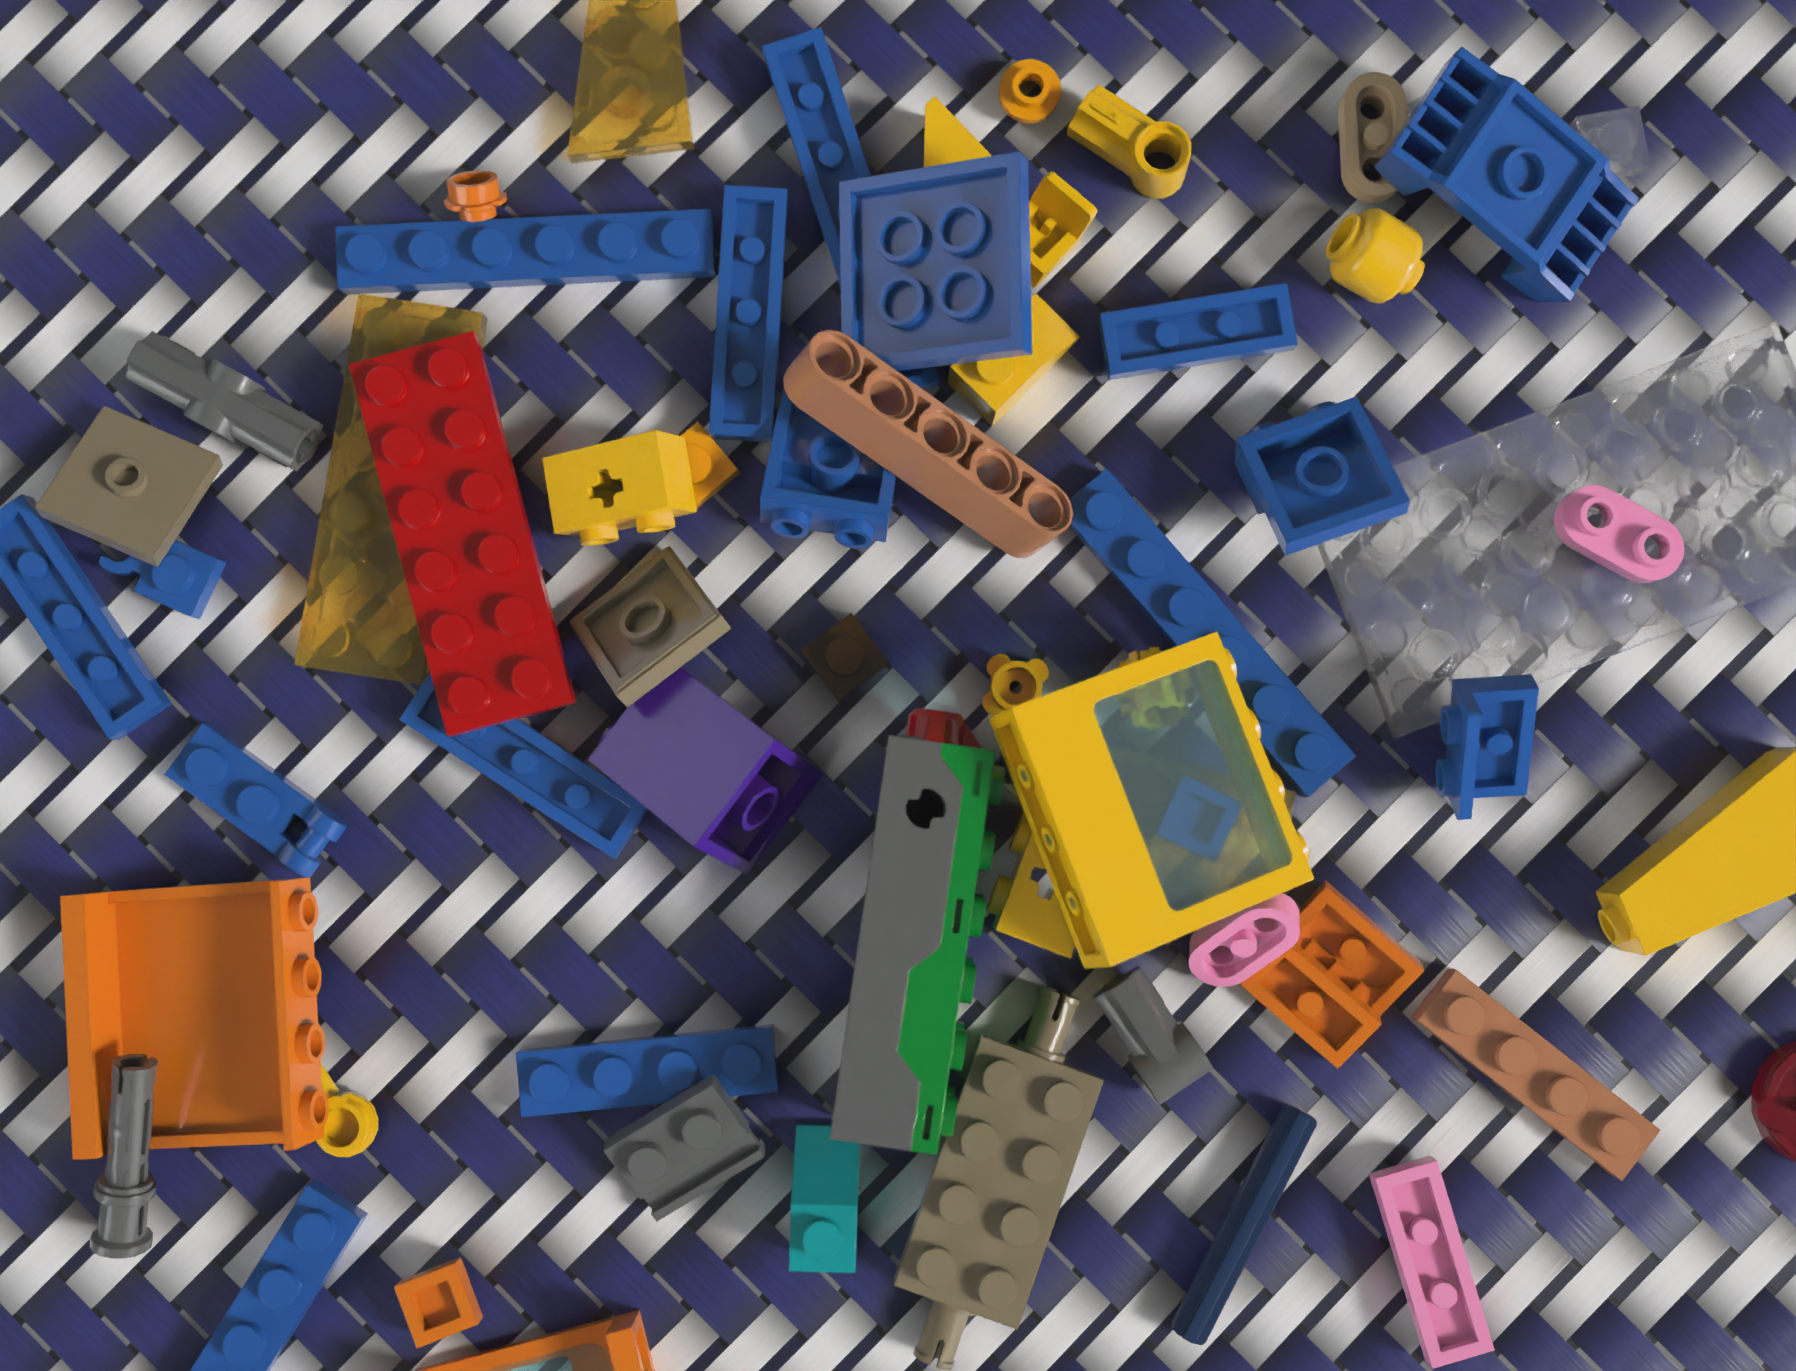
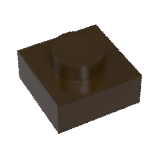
(845, 657)

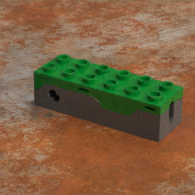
(915, 939)

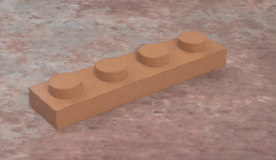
(1535, 1073)

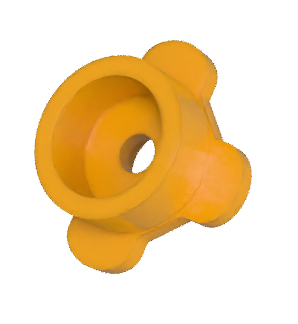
(1005, 671)

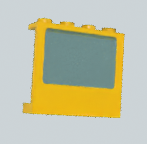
(1151, 800)

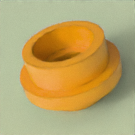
(1026, 108)

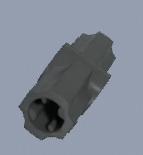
(224, 401)

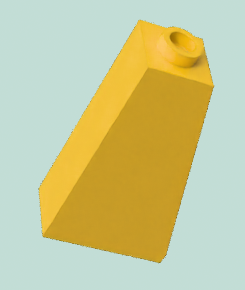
(1712, 865)

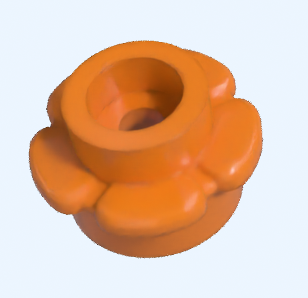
(474, 195)

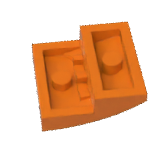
(1335, 976)

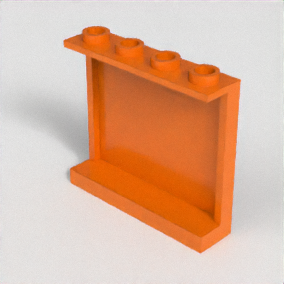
(212, 989)

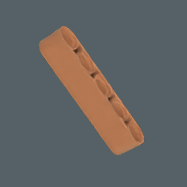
(926, 444)

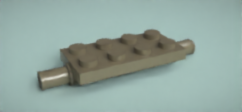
(998, 1180)

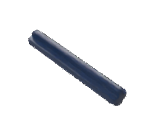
(1243, 1224)

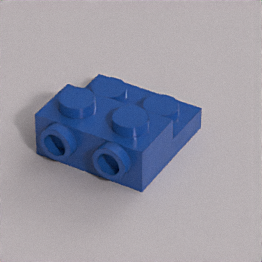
(1319, 475)
(823, 483)

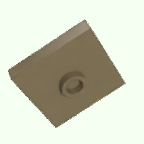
(129, 486)
(648, 626)

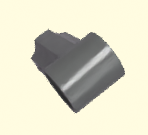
(1159, 1046)

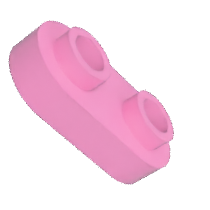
(1621, 536)
(1244, 942)

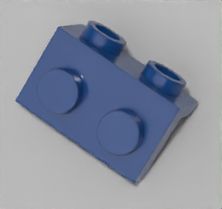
(1486, 739)

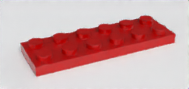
(462, 534)

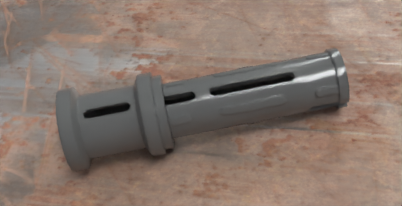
(127, 1183)

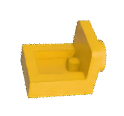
(1057, 224)

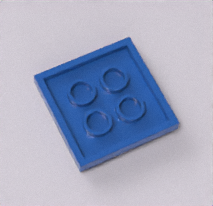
(938, 262)

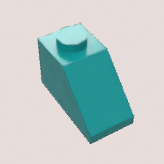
(823, 1202)

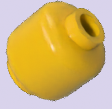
(1375, 255)

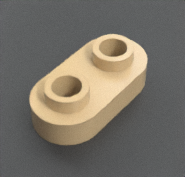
(1365, 139)

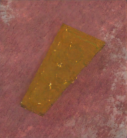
(630, 83)

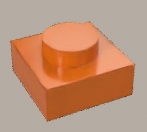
(438, 1302)

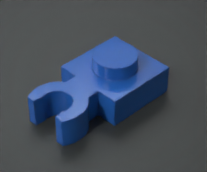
(179, 582)

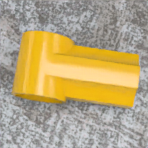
(1126, 137)

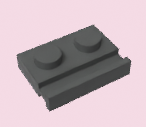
(684, 1147)

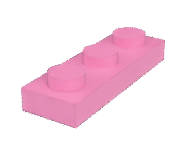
(1431, 1262)

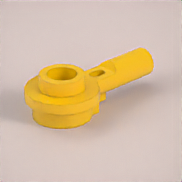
(350, 1121)

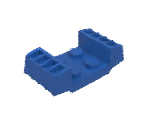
(1511, 174)

